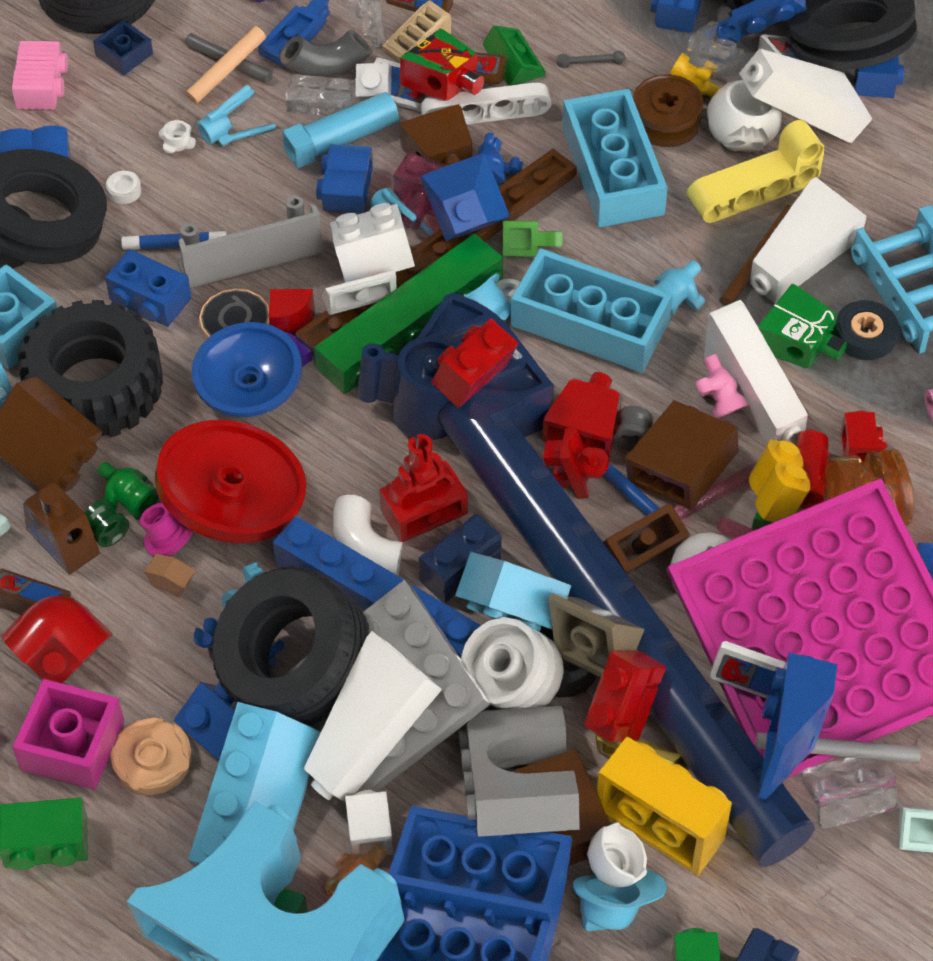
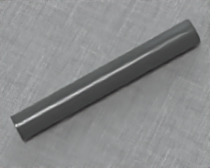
(218, 52)

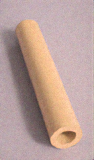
(225, 65)

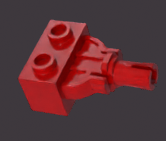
(424, 494)

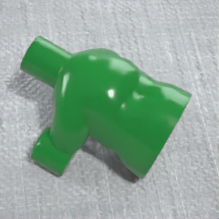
(128, 488)

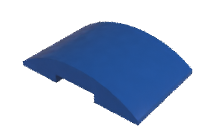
(475, 893)

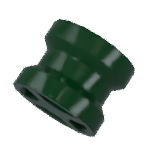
(106, 523)

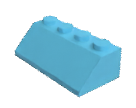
(258, 763)

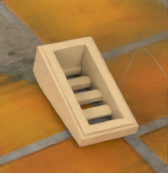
(429, 17)

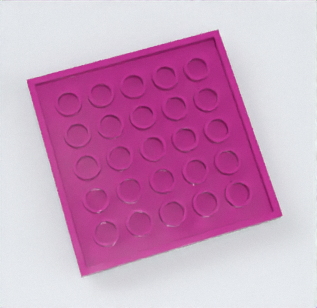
(828, 587)

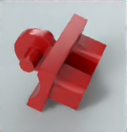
(574, 462)

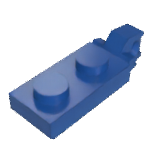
(757, 16)
(299, 21)

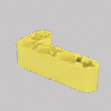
(760, 178)

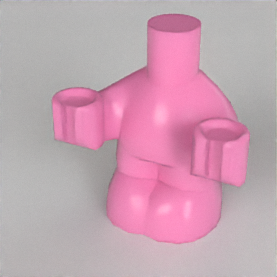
(721, 387)

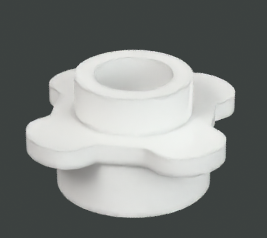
(176, 136)

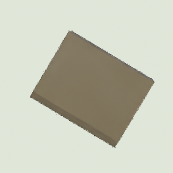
(589, 633)

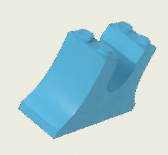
(229, 910)

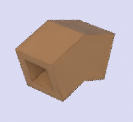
(169, 574)

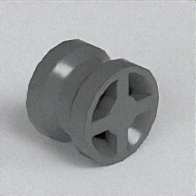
(632, 426)

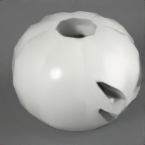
(742, 120)

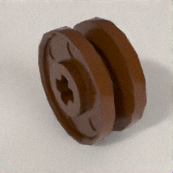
(669, 109)

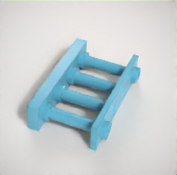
(885, 278)

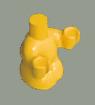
(698, 75)

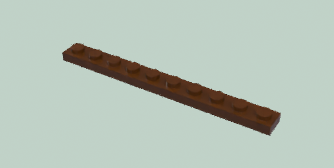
(519, 194)

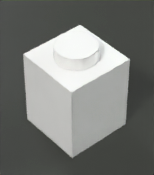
(368, 821)

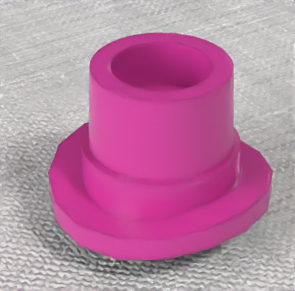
(163, 532)

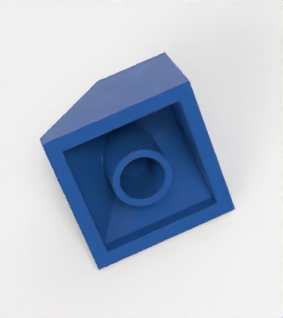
(465, 197)

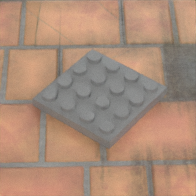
(412, 631)

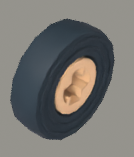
(873, 316)

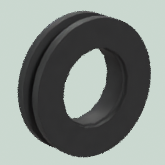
(887, 37)
(66, 181)

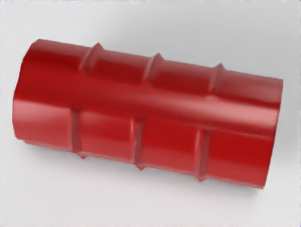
(814, 451)

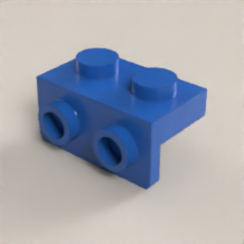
(208, 716)

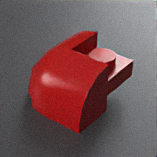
(56, 637)

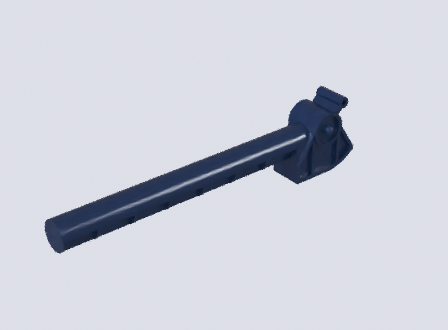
(492, 440)

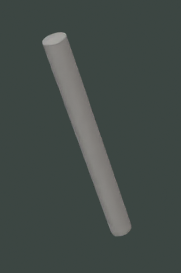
(857, 749)

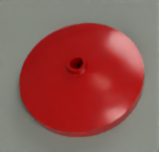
(230, 481)

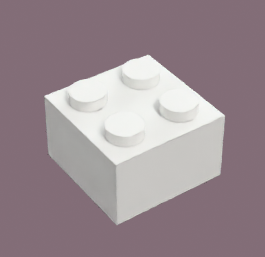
(371, 242)

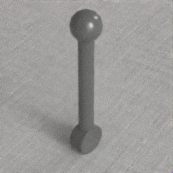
(564, 60)

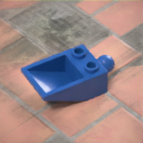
(794, 716)

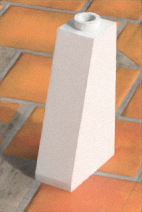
(807, 92)
(806, 240)
(759, 378)
(368, 718)

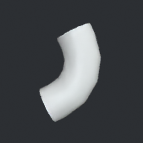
(354, 530)

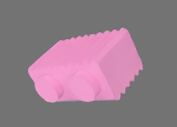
(38, 75)

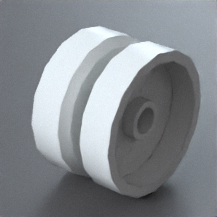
(513, 664)

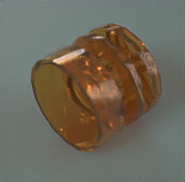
(850, 473)

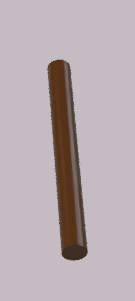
(744, 274)

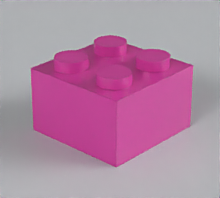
(68, 734)

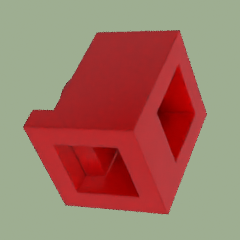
(861, 434)

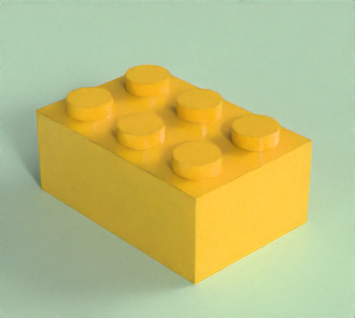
(663, 805)

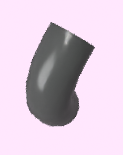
(325, 59)

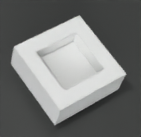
(372, 80)

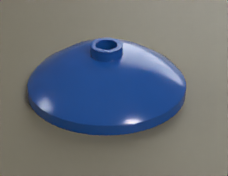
(245, 355)

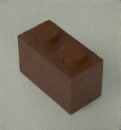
(647, 538)

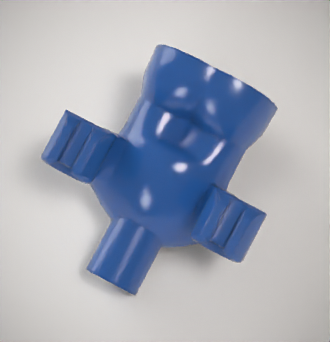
(491, 147)

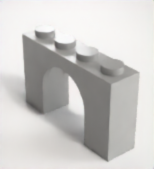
(513, 801)

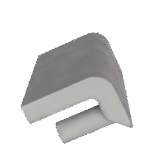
(250, 249)

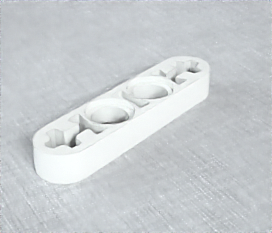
(487, 98)

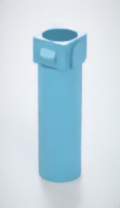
(340, 128)

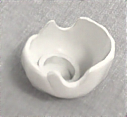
(617, 856)

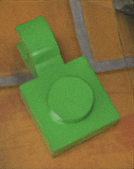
(523, 238)

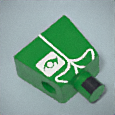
(801, 329)

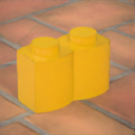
(779, 481)

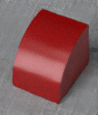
(291, 309)

